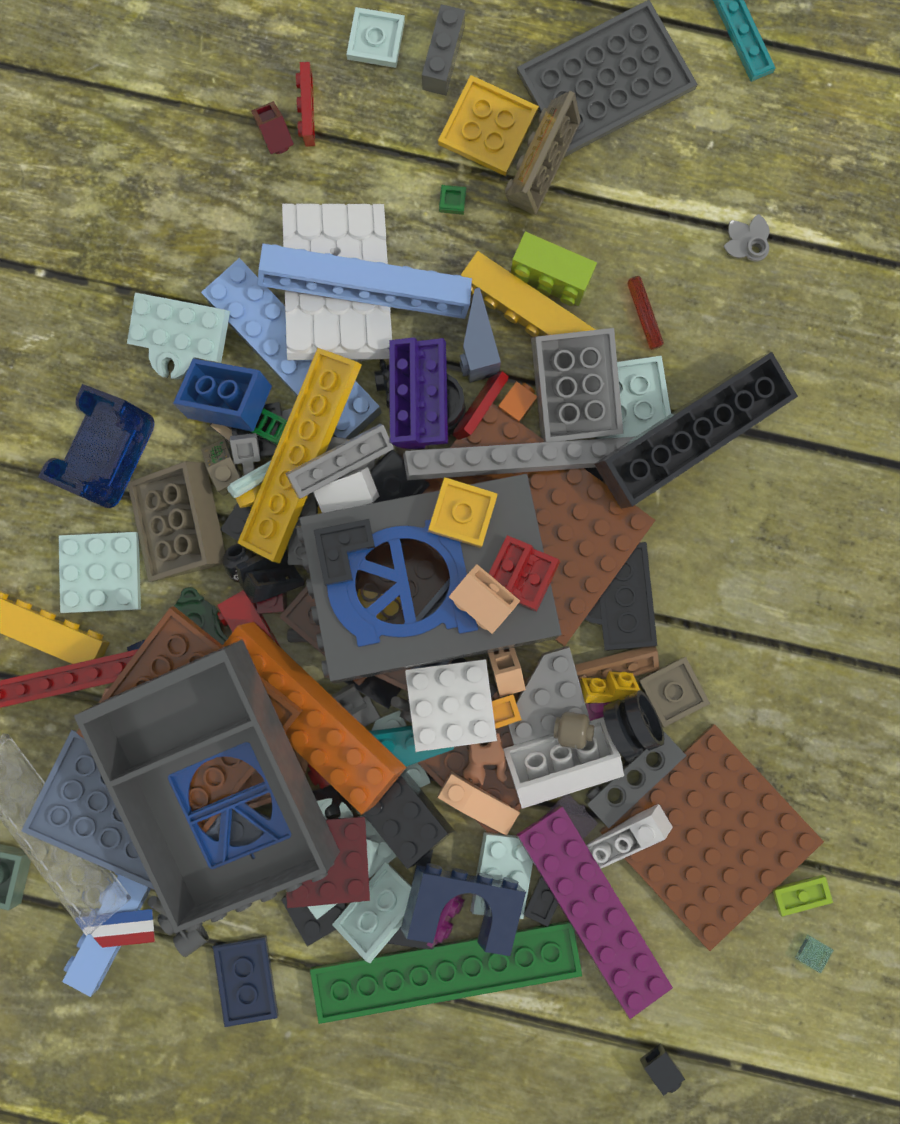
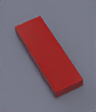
(480, 405)

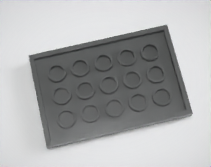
(615, 72)

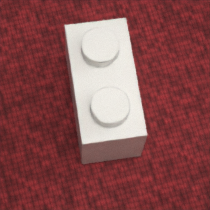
(347, 491)

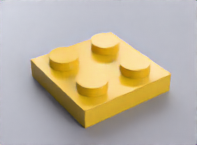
(462, 512)

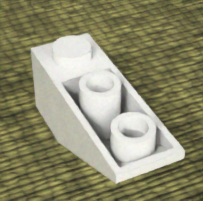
(631, 836)

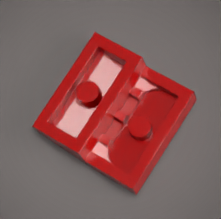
(524, 571)

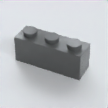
(443, 50)

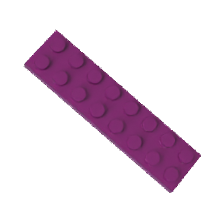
(594, 911)

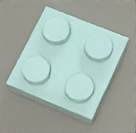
(375, 37)

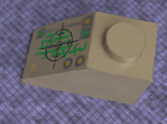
(221, 465)

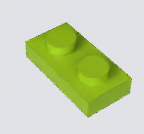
(802, 895)

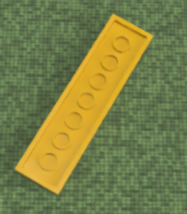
(303, 439)

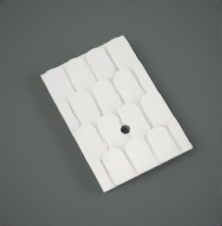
(330, 323)

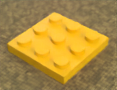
(488, 125)

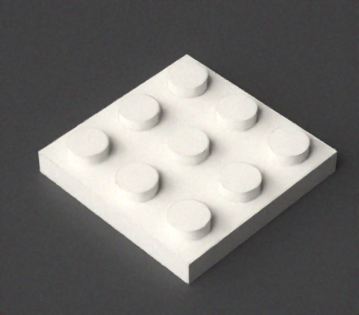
(450, 705)

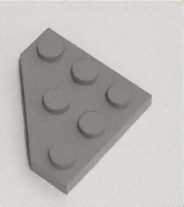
(548, 694)

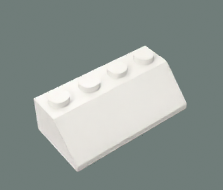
(547, 770)

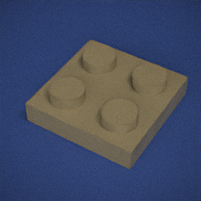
(674, 691)

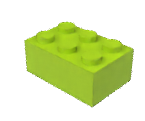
(552, 269)

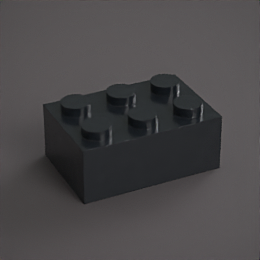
(408, 821)

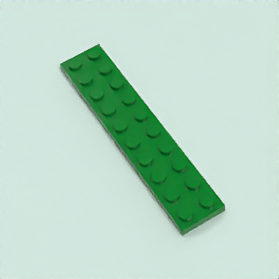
(443, 974)

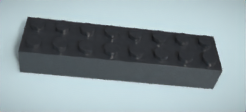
(695, 430)

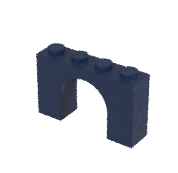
(436, 887)

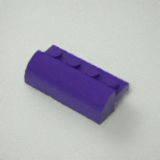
(418, 393)

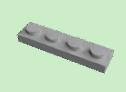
(339, 461)

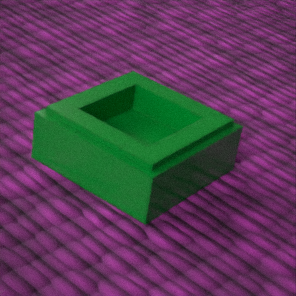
(452, 199)

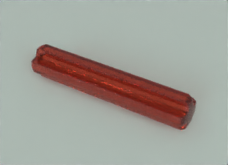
(645, 312)

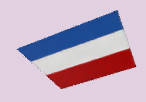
(126, 929)

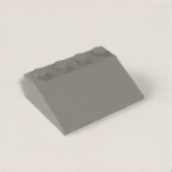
(577, 385)

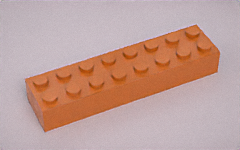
(324, 730)

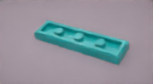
(745, 38)

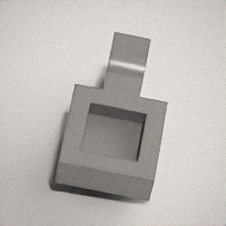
(245, 451)

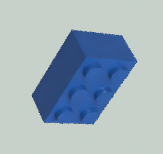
(223, 394)

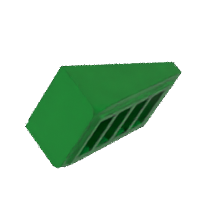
(274, 419)

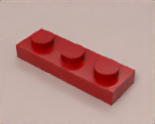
(305, 104)

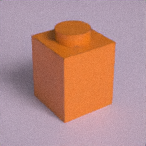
(518, 401)

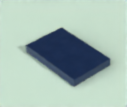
(245, 981)

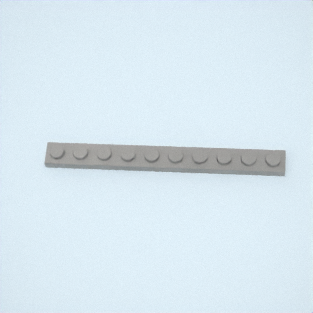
(508, 458)

